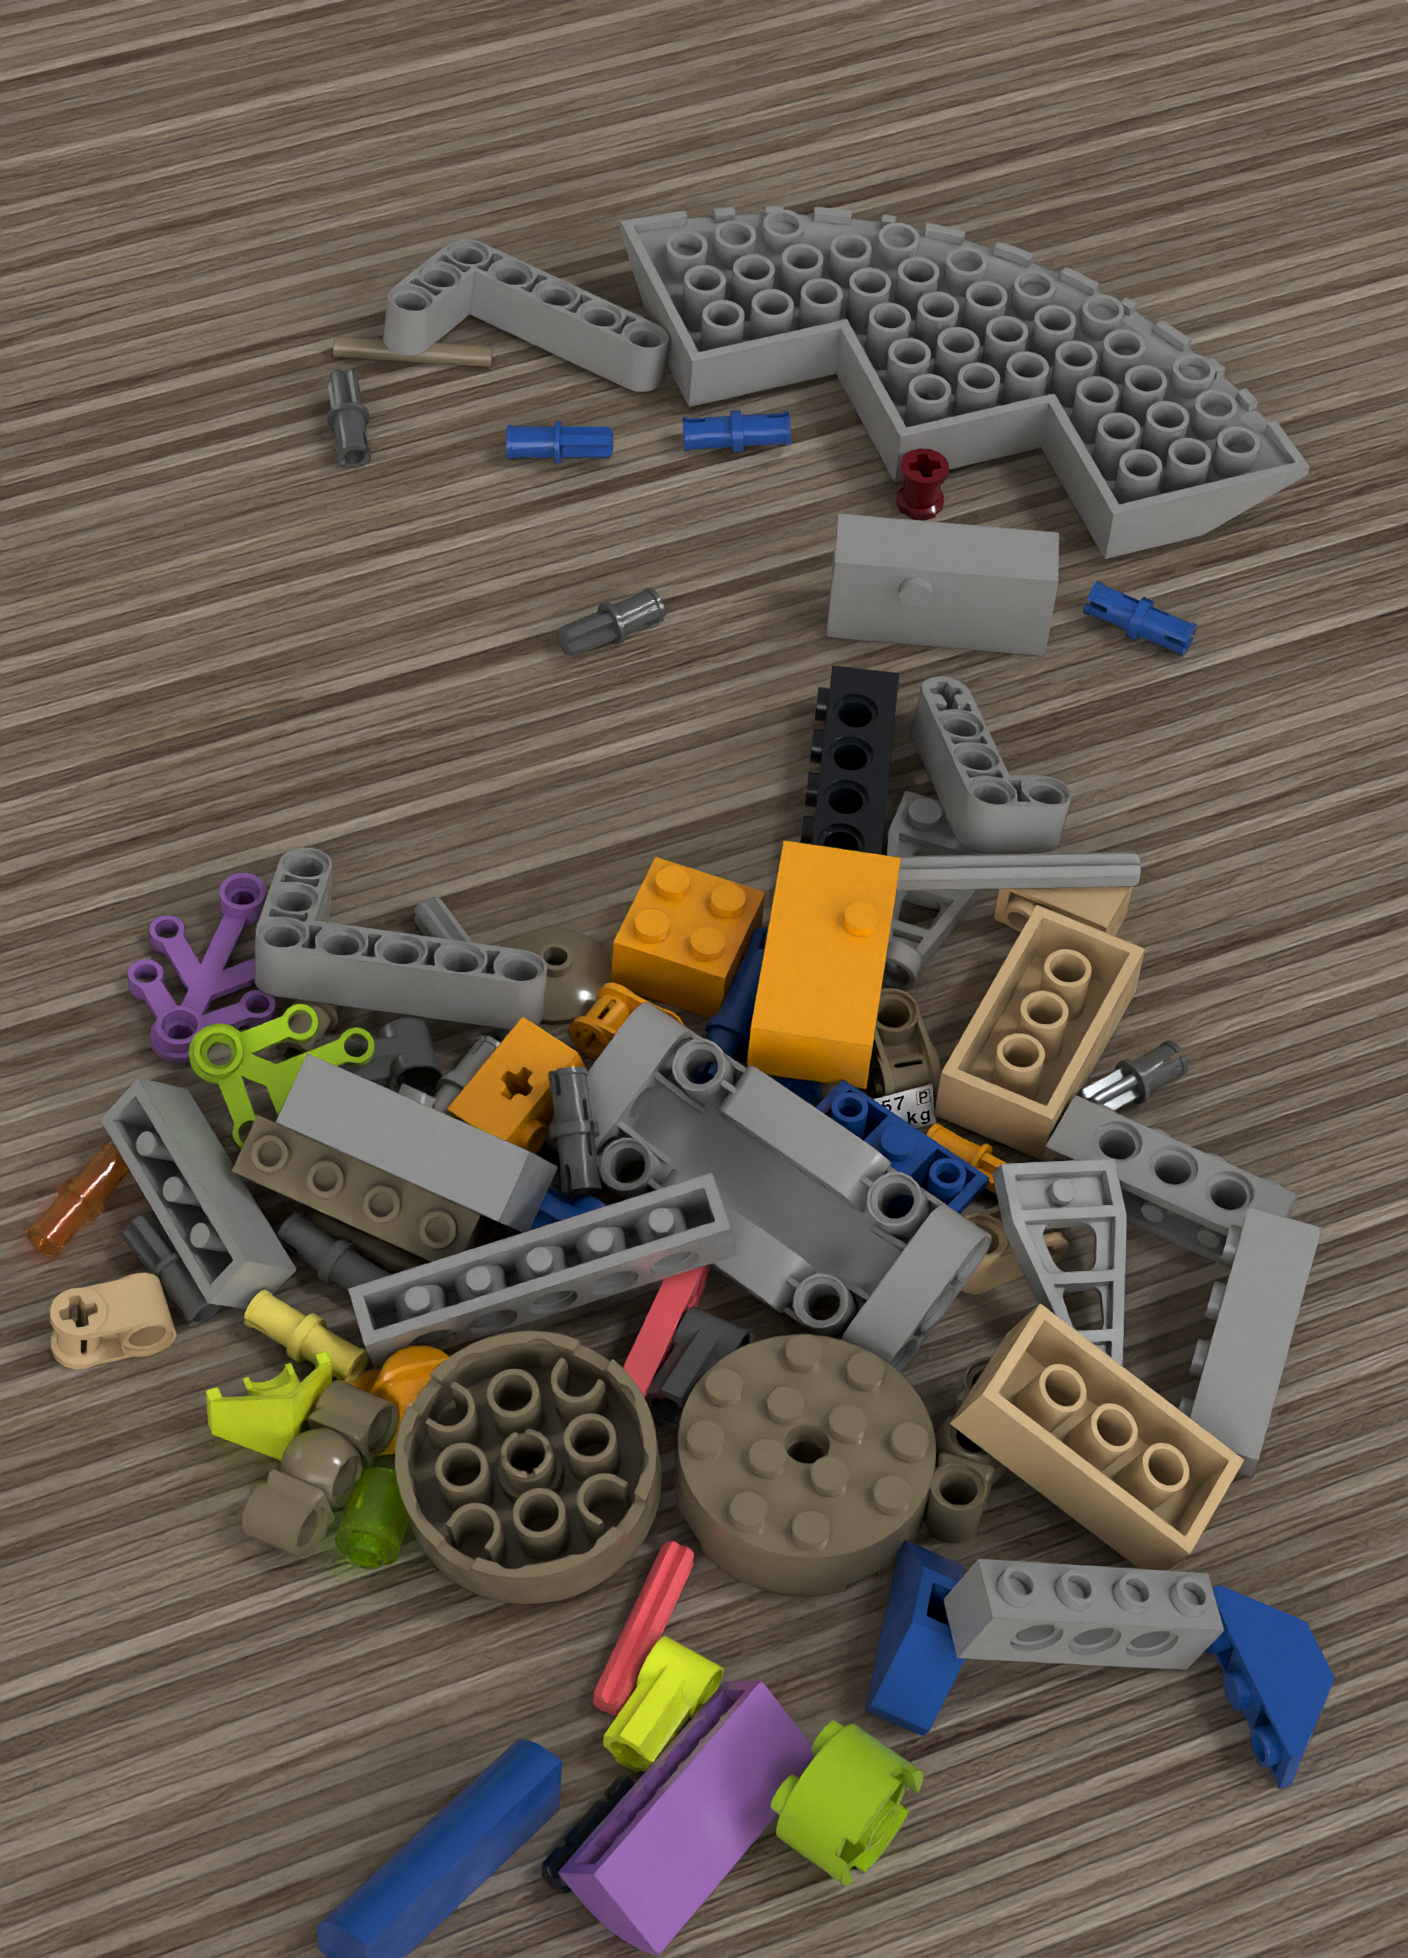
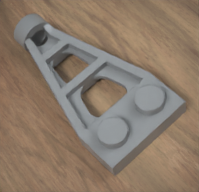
(923, 830)
(1065, 1196)

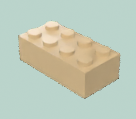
(1038, 1031)
(1097, 1442)

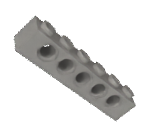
(545, 1270)

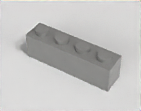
(197, 1194)
(1252, 1331)

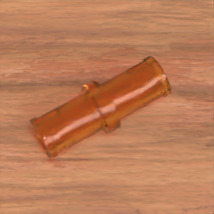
(78, 1201)

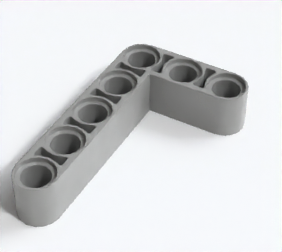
(527, 303)
(382, 969)

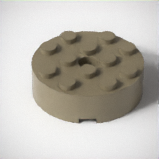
(747, 1475)
(514, 1530)

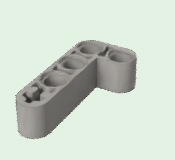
(977, 793)

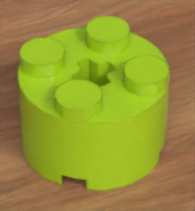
(845, 1801)

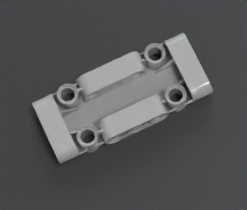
(793, 1184)

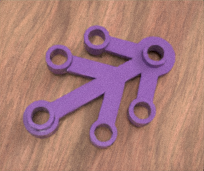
(204, 980)

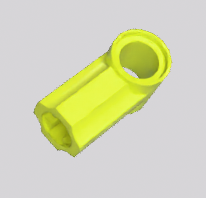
(668, 1693)

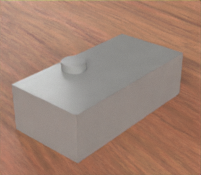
(942, 584)
(417, 1142)

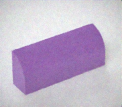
(689, 1816)

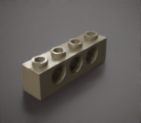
(358, 1193)

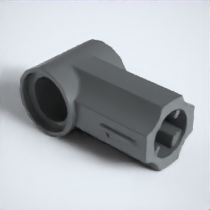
(401, 1057)
(696, 1347)

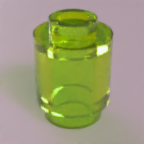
(373, 1520)

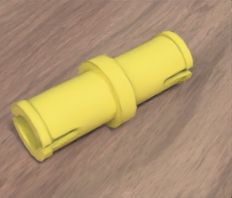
(305, 1336)

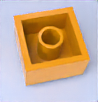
(685, 937)

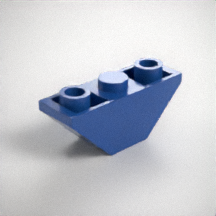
(907, 1150)
(916, 1646)
(1273, 1677)

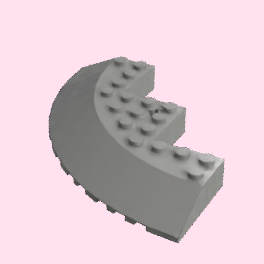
(963, 359)

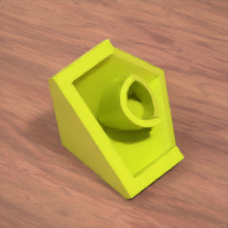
(272, 1411)

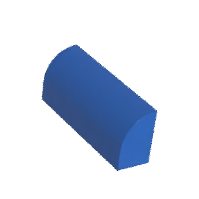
(447, 1857)

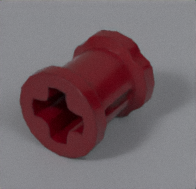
(922, 475)

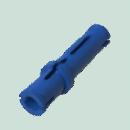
(733, 1022)

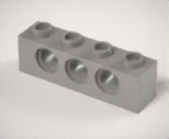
(1147, 1158)
(1082, 1614)

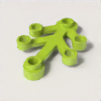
(275, 1077)

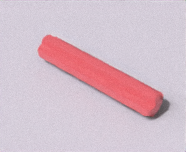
(643, 1626)

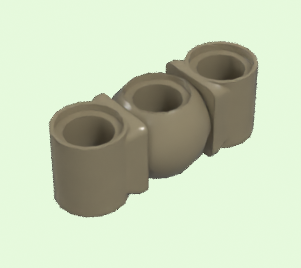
(319, 1469)
(960, 1475)

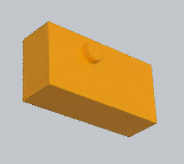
(823, 964)

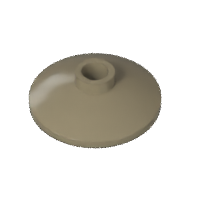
(581, 972)

